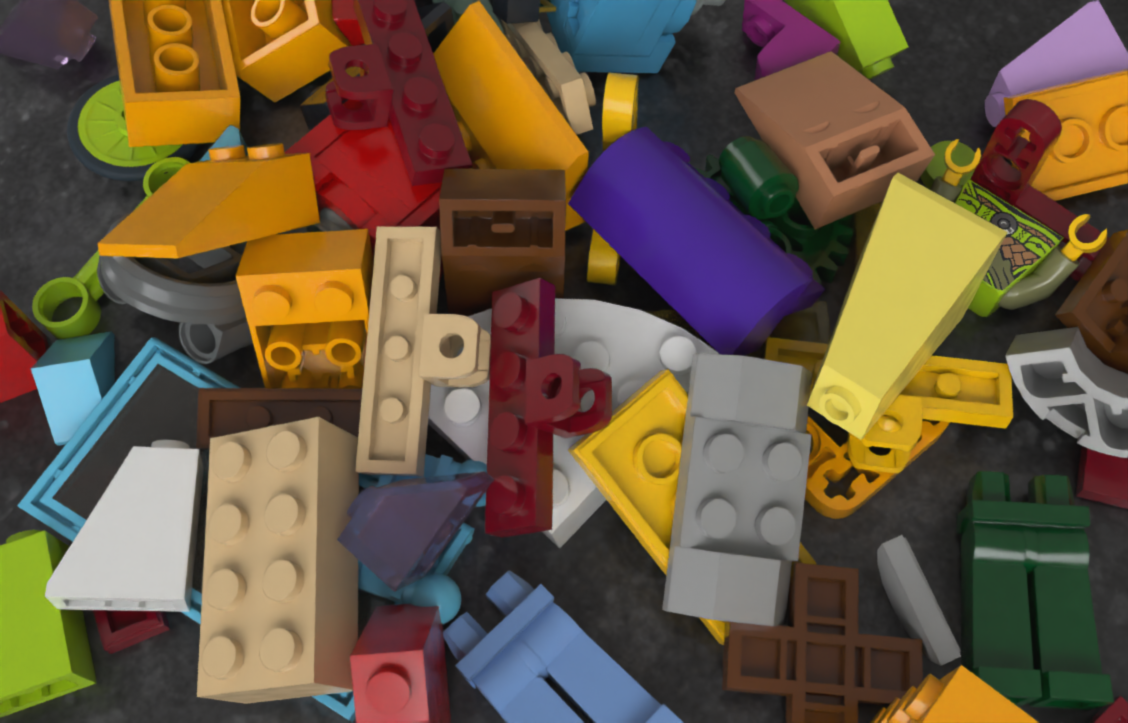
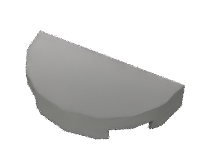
(915, 601)

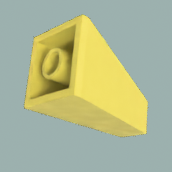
(901, 302)

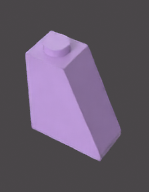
(1071, 52)

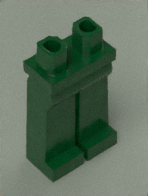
(1029, 594)

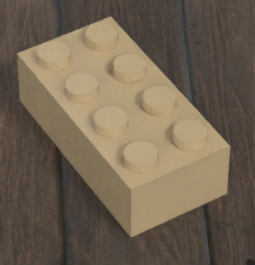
(274, 574)

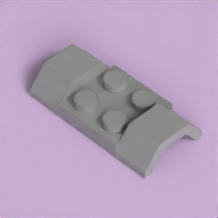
(739, 490)

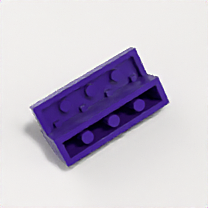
(692, 243)

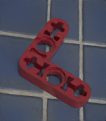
(1029, 156)

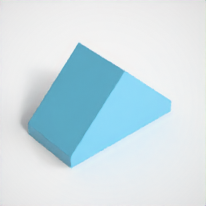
(74, 380)

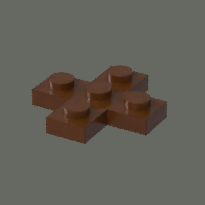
(820, 655)

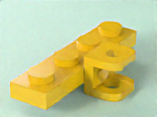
(940, 391)

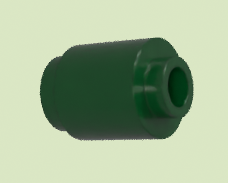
(758, 178)

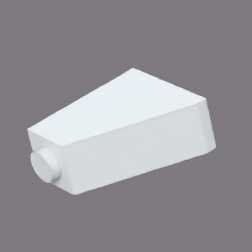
(138, 538)

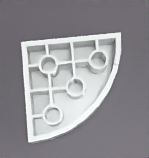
(602, 337)

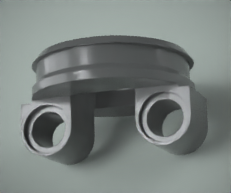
(203, 301)

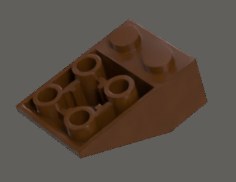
(500, 233)

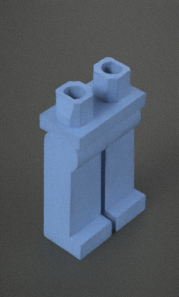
(540, 643)

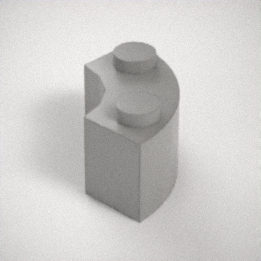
(1072, 388)

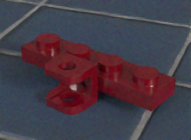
(400, 84)
(529, 401)

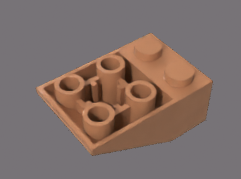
(835, 135)

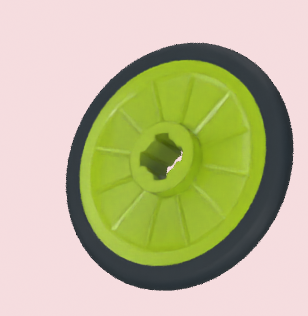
(100, 136)

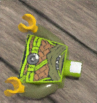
(1029, 259)

